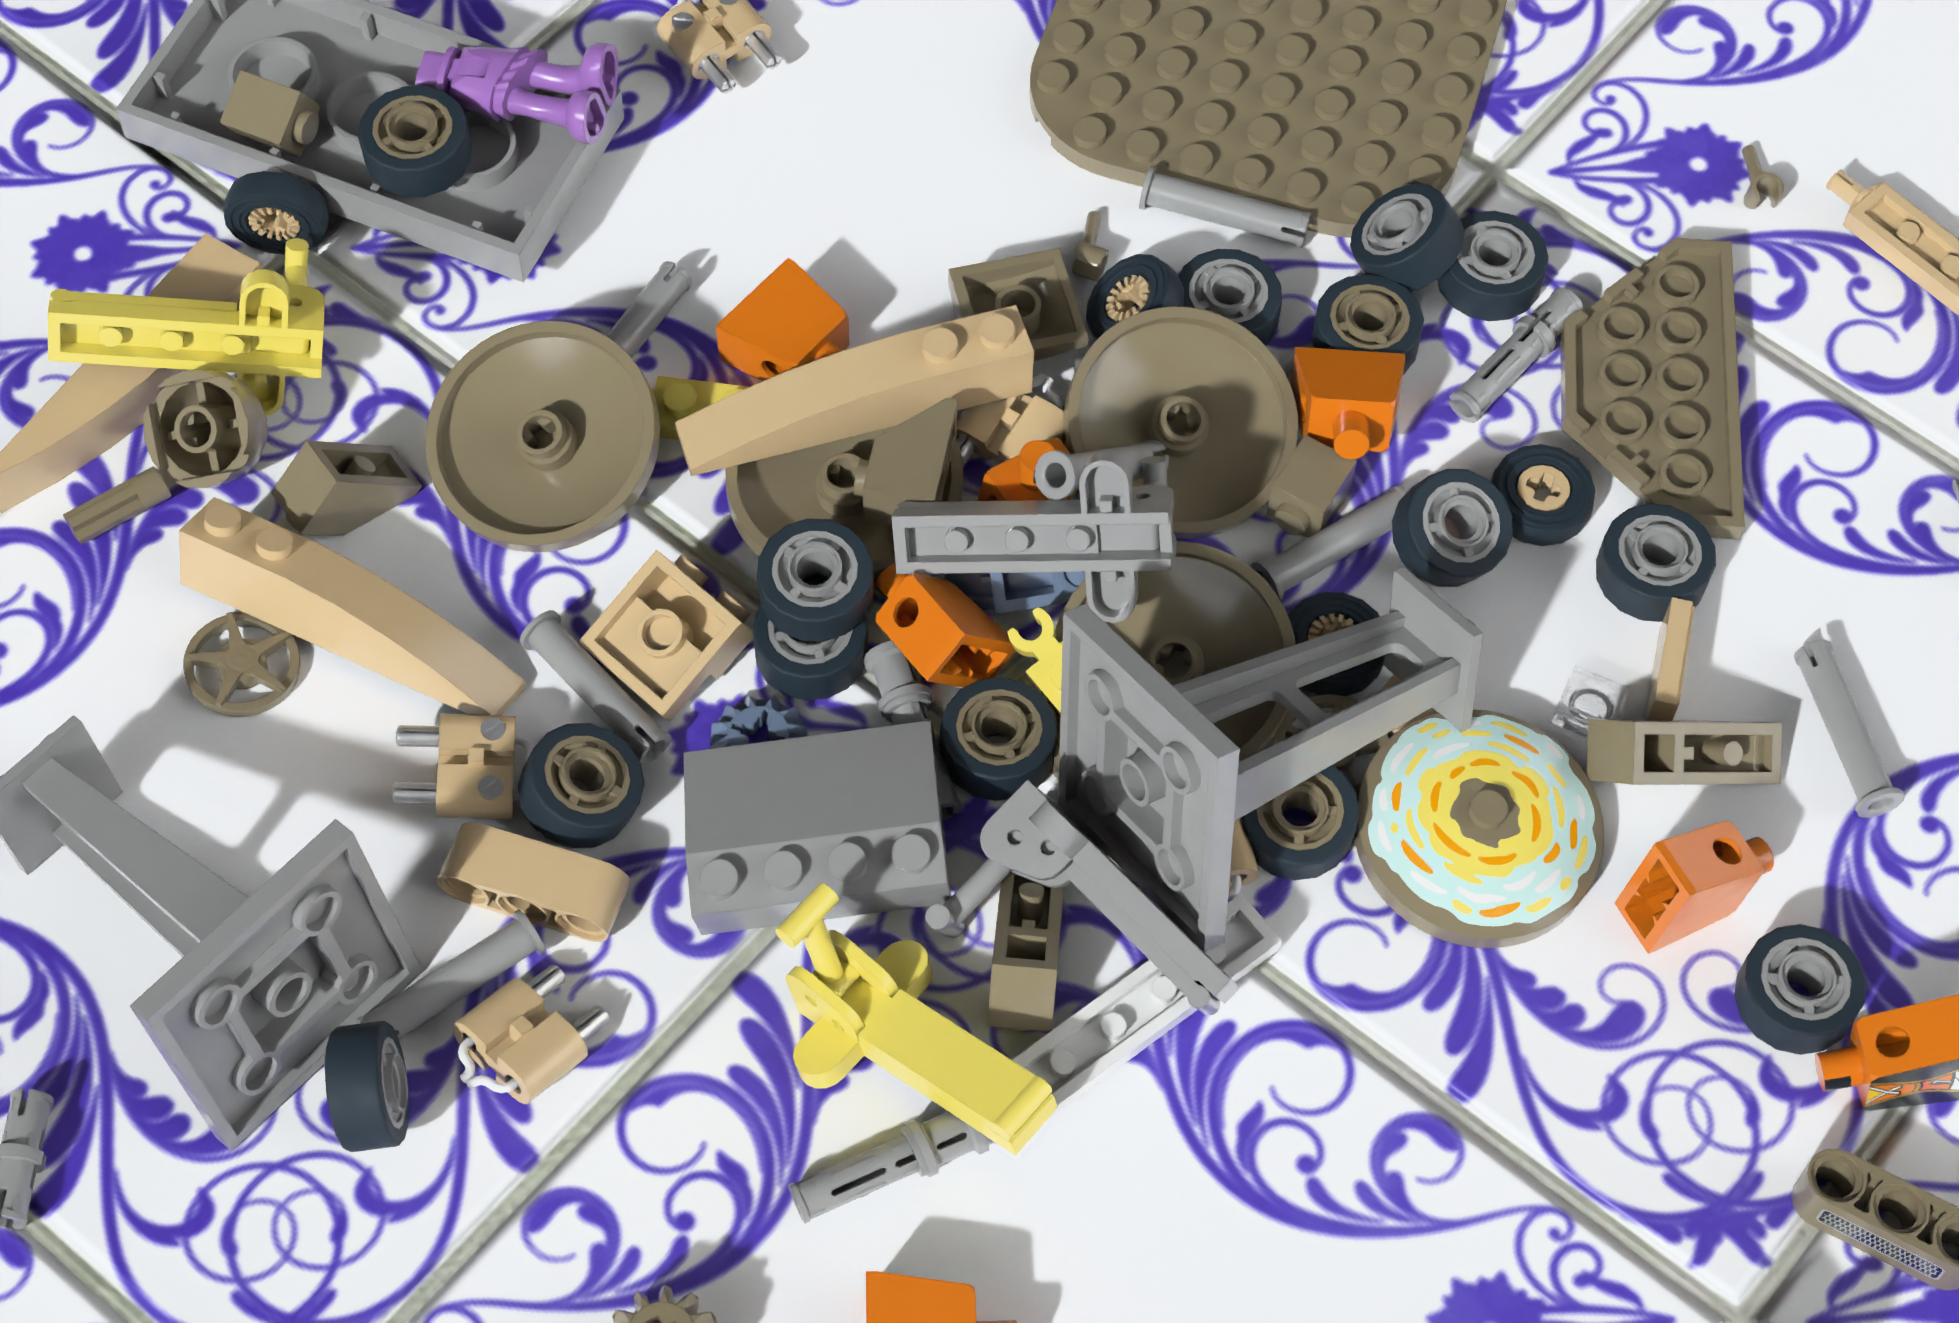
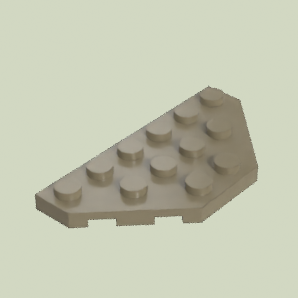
(1657, 383)

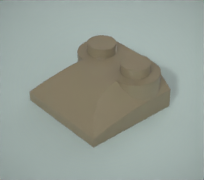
(1038, 289)

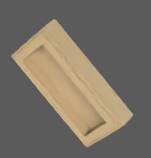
(1670, 660)

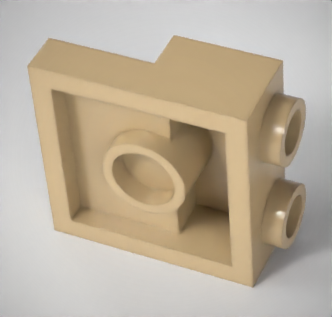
(668, 633)

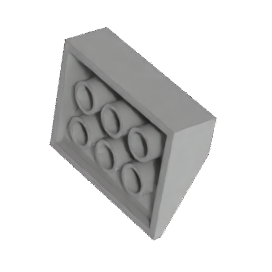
(810, 812)

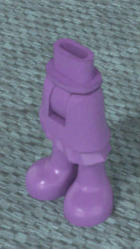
(505, 79)

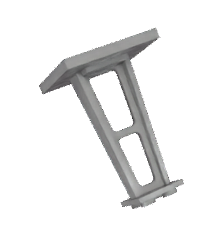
(1166, 784)
(257, 973)

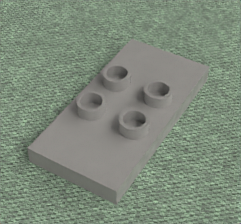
(344, 60)

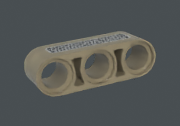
(1857, 1221)

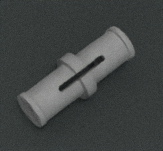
(22, 1153)

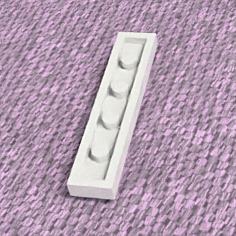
(1138, 1012)

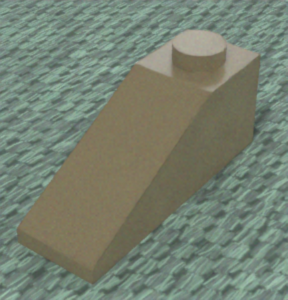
(1683, 752)
(1025, 955)

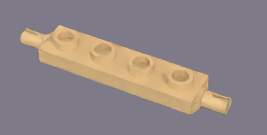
(1902, 236)

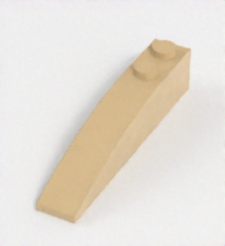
(864, 390)
(109, 401)
(339, 608)

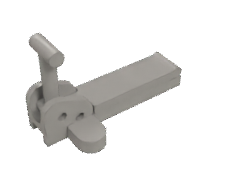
(1104, 534)
(1049, 848)

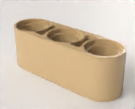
(541, 880)

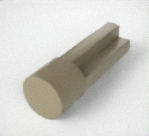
(117, 505)

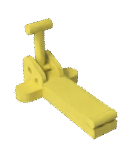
(268, 338)
(875, 1013)

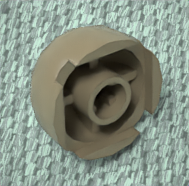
(205, 428)

